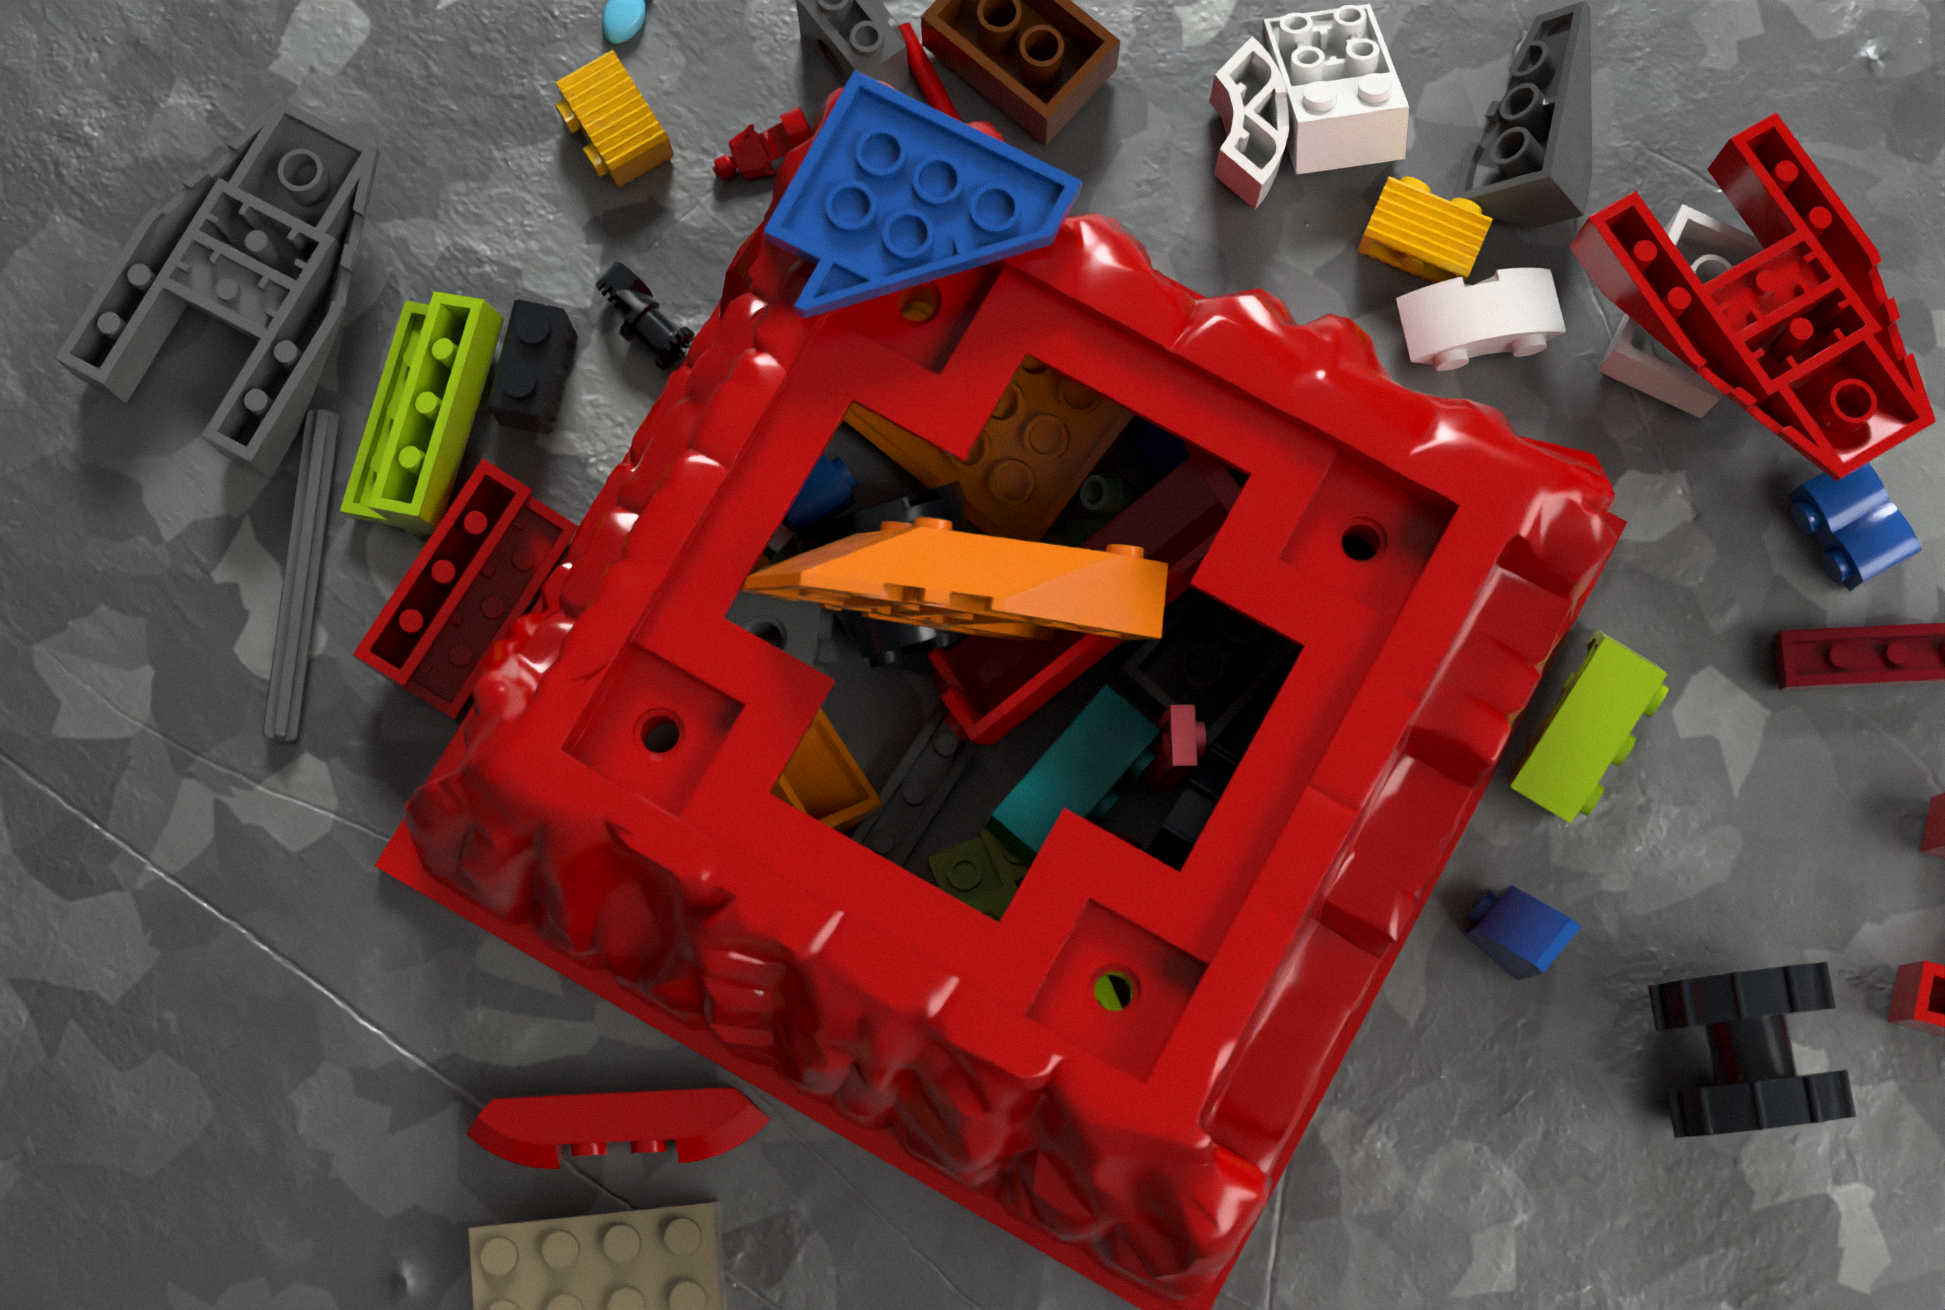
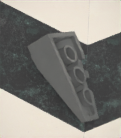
(1539, 138)

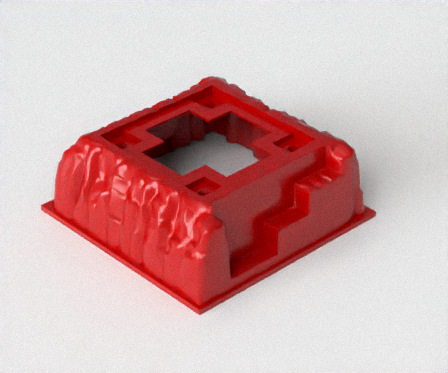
(886, 1004)

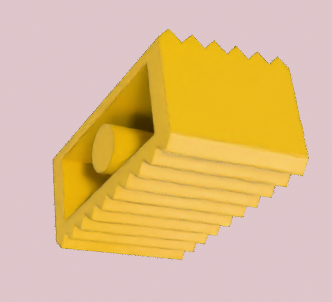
(614, 119)
(1424, 231)

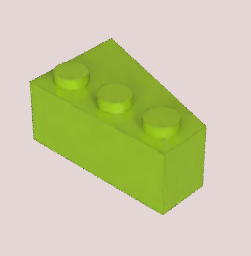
(1589, 728)

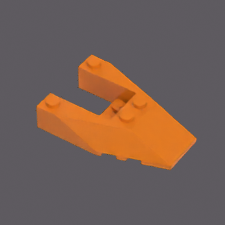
(976, 583)

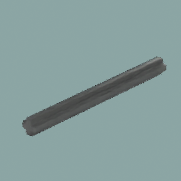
(301, 575)

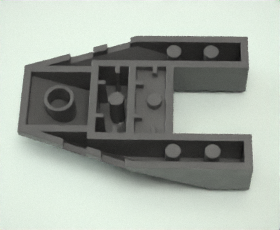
(257, 245)

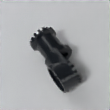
(643, 319)

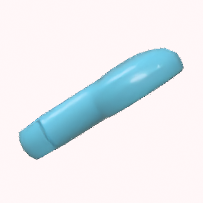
(622, 19)

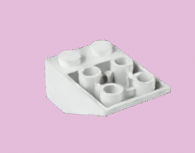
(1339, 89)

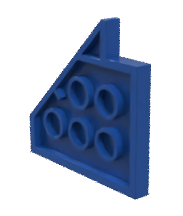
(909, 199)

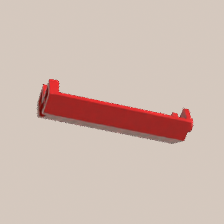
(1001, 682)

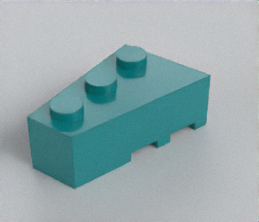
(1077, 774)

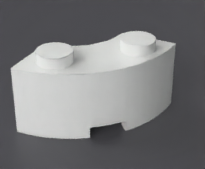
(1256, 120)
(1462, 321)

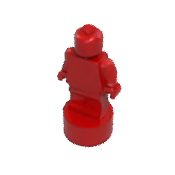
(754, 152)

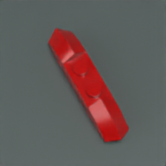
(538, 1127)

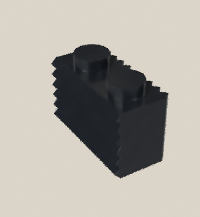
(532, 367)

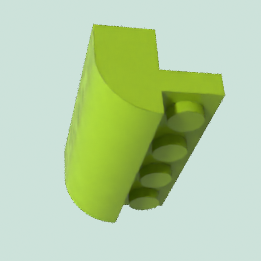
(423, 413)

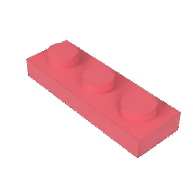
(1177, 748)

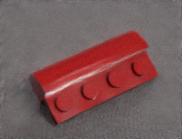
(465, 589)

